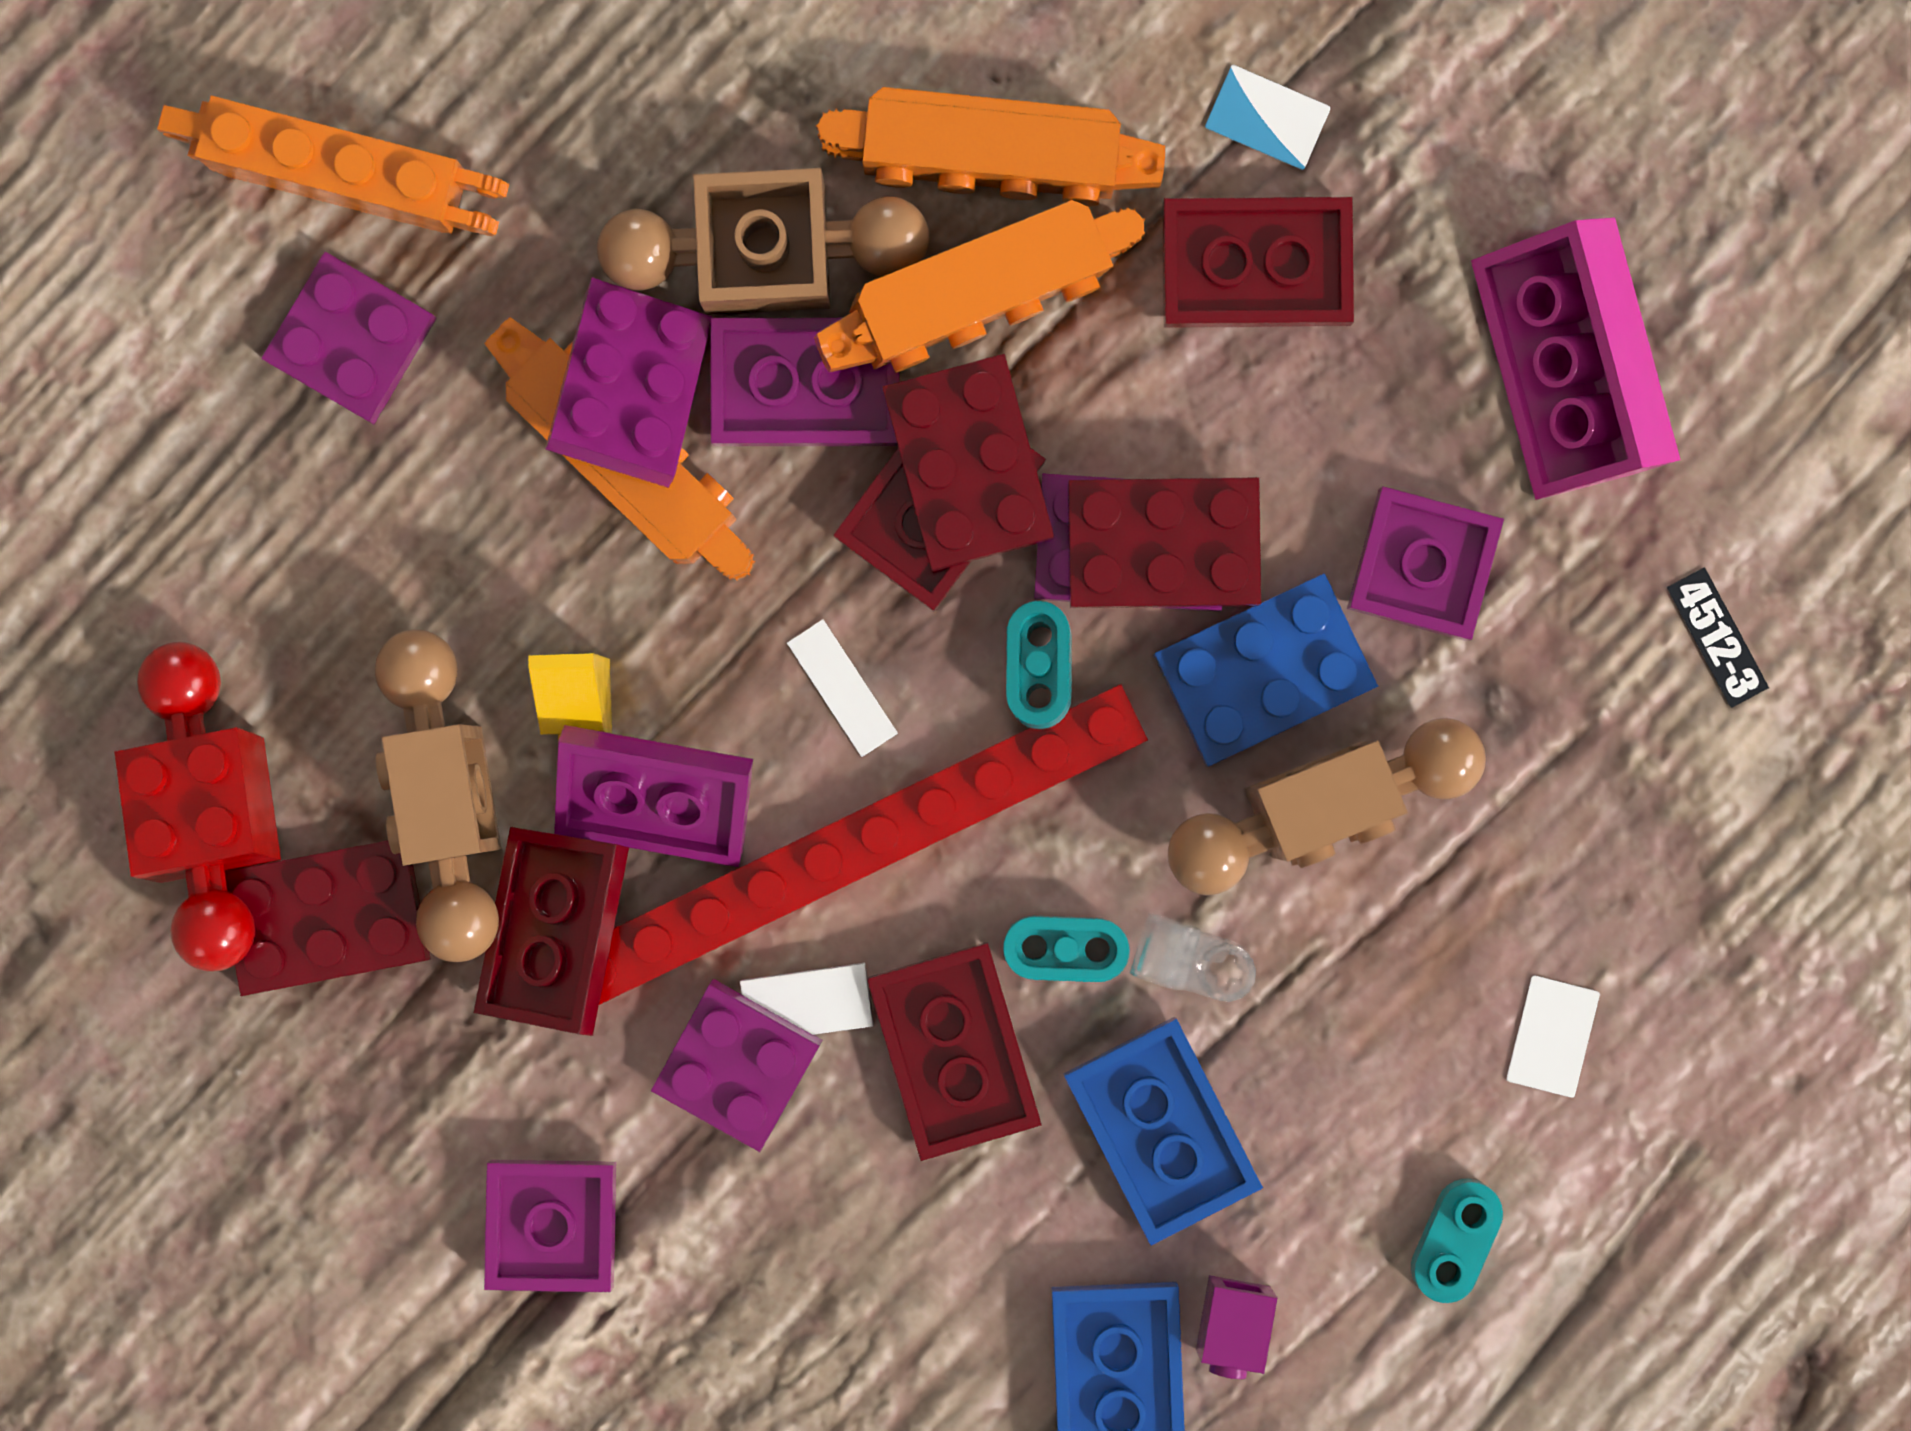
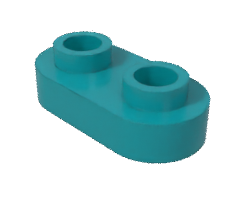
(1039, 666)
(1065, 949)
(1454, 1241)

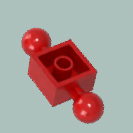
(196, 806)

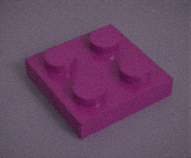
(349, 338)
(1425, 563)
(736, 1065)
(550, 1225)

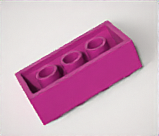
(1575, 357)

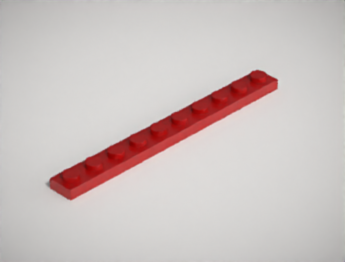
(869, 840)

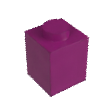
(1236, 1327)

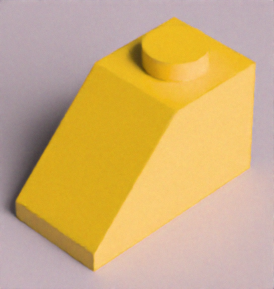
(571, 692)

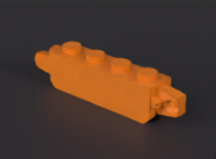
(993, 145)
(332, 165)
(976, 284)
(679, 520)

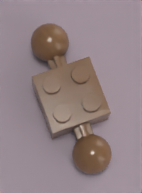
(761, 242)
(437, 795)
(1326, 801)

